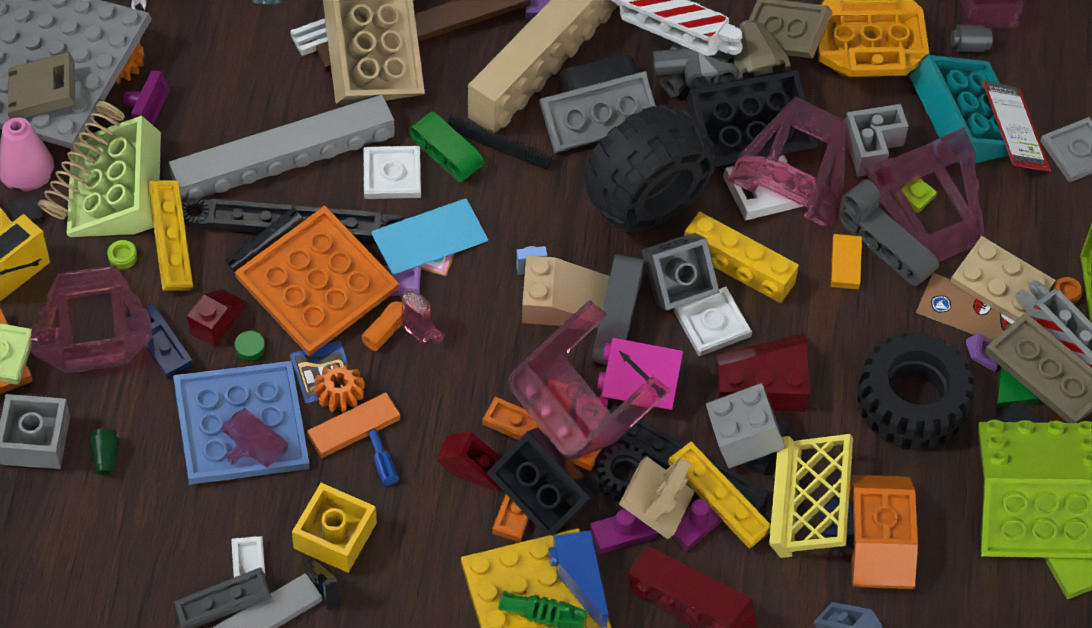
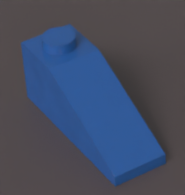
(579, 571)

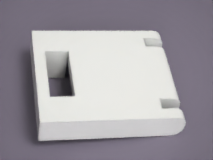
(765, 200)

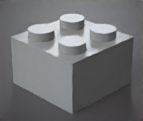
(745, 425)
(33, 431)

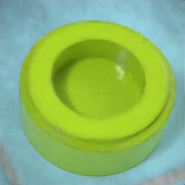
(122, 254)

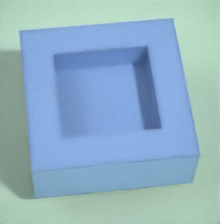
(528, 251)

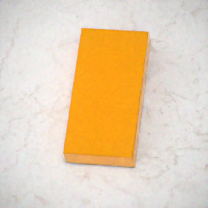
(846, 261)

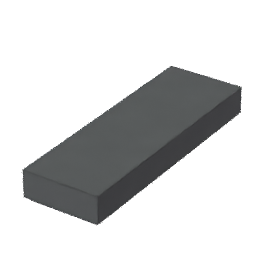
(223, 599)

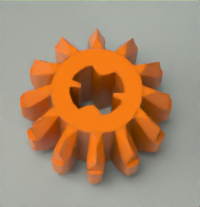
(328, 388)

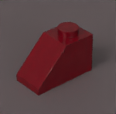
(214, 315)
(469, 459)

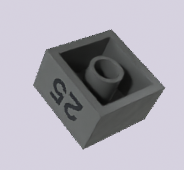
(680, 271)

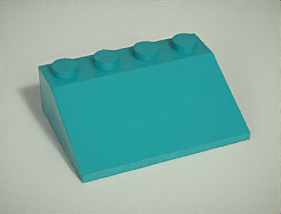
(957, 100)

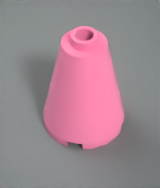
(23, 157)

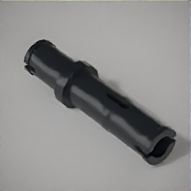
(265, 239)

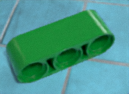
(446, 146)

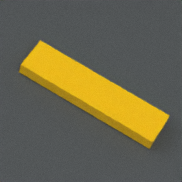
(170, 235)
(722, 496)

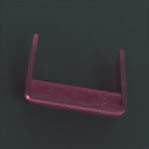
(563, 400)

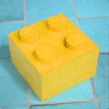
(334, 527)

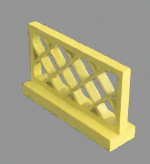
(787, 499)

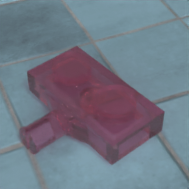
(417, 318)
(253, 439)

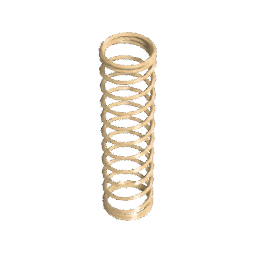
(50, 206)

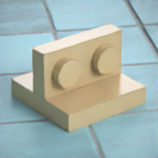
(659, 495)

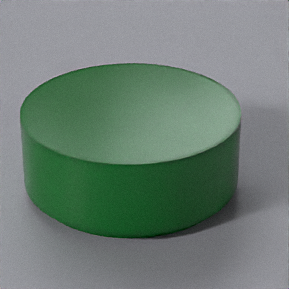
(249, 345)

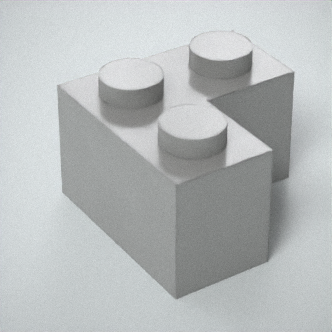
(872, 133)

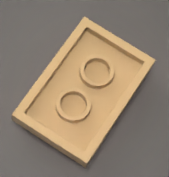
(996, 277)

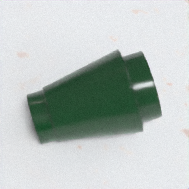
(104, 450)

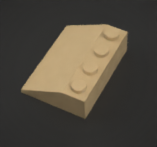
(373, 49)

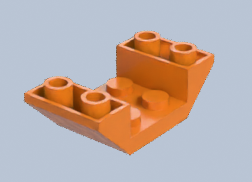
(884, 532)

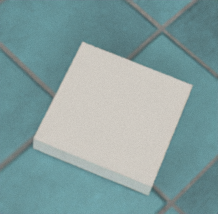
(392, 172)
(713, 322)

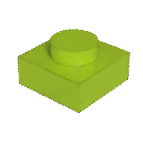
(919, 194)

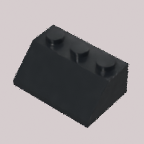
(543, 482)

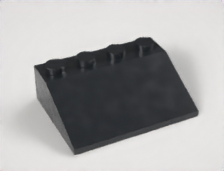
(741, 109)

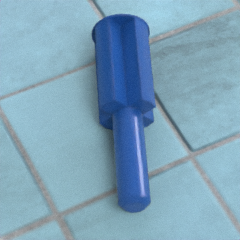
(383, 461)

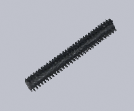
(499, 143)

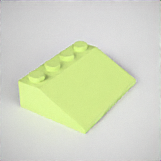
(117, 190)

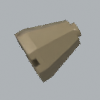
(759, 53)

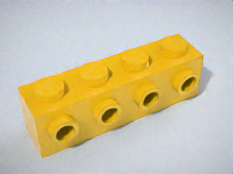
(746, 258)

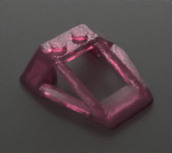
(921, 162)
(788, 181)
(56, 344)

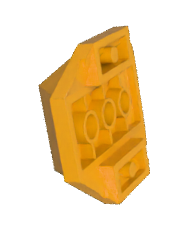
(873, 37)

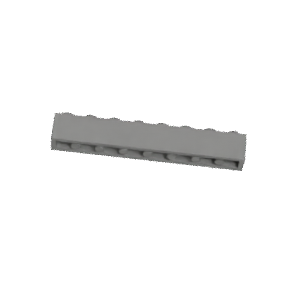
(283, 148)

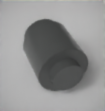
(971, 38)

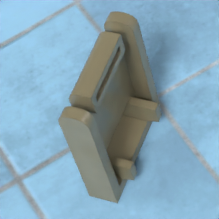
(34, 86)

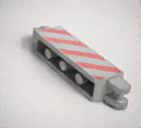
(1059, 318)

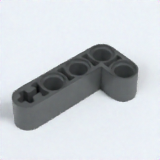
(884, 235)
(619, 303)

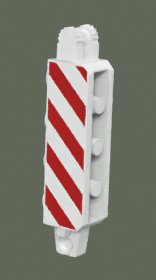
(684, 24)

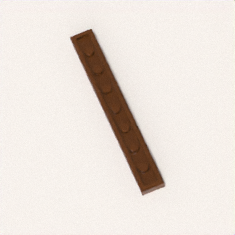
(447, 18)

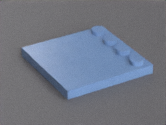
(216, 396)

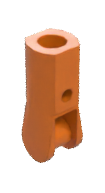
(383, 326)

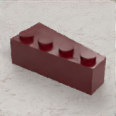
(689, 594)

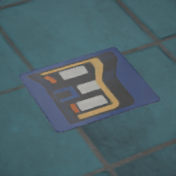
(309, 367)

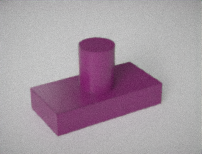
(150, 99)
(695, 524)
(620, 532)

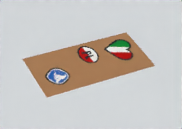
(960, 310)

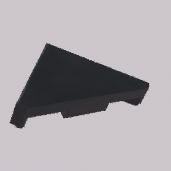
(324, 583)

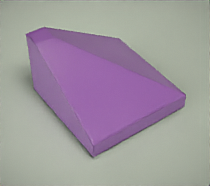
(976, 346)

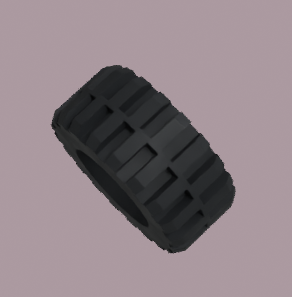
(924, 359)

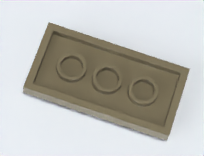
(1045, 368)

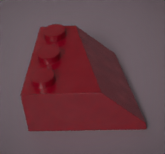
(776, 364)

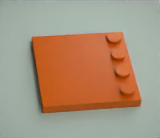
(317, 280)

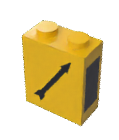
(21, 254)

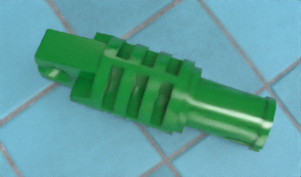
(543, 611)

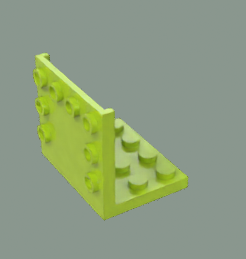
(1036, 489)

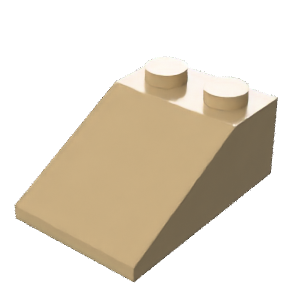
(558, 290)

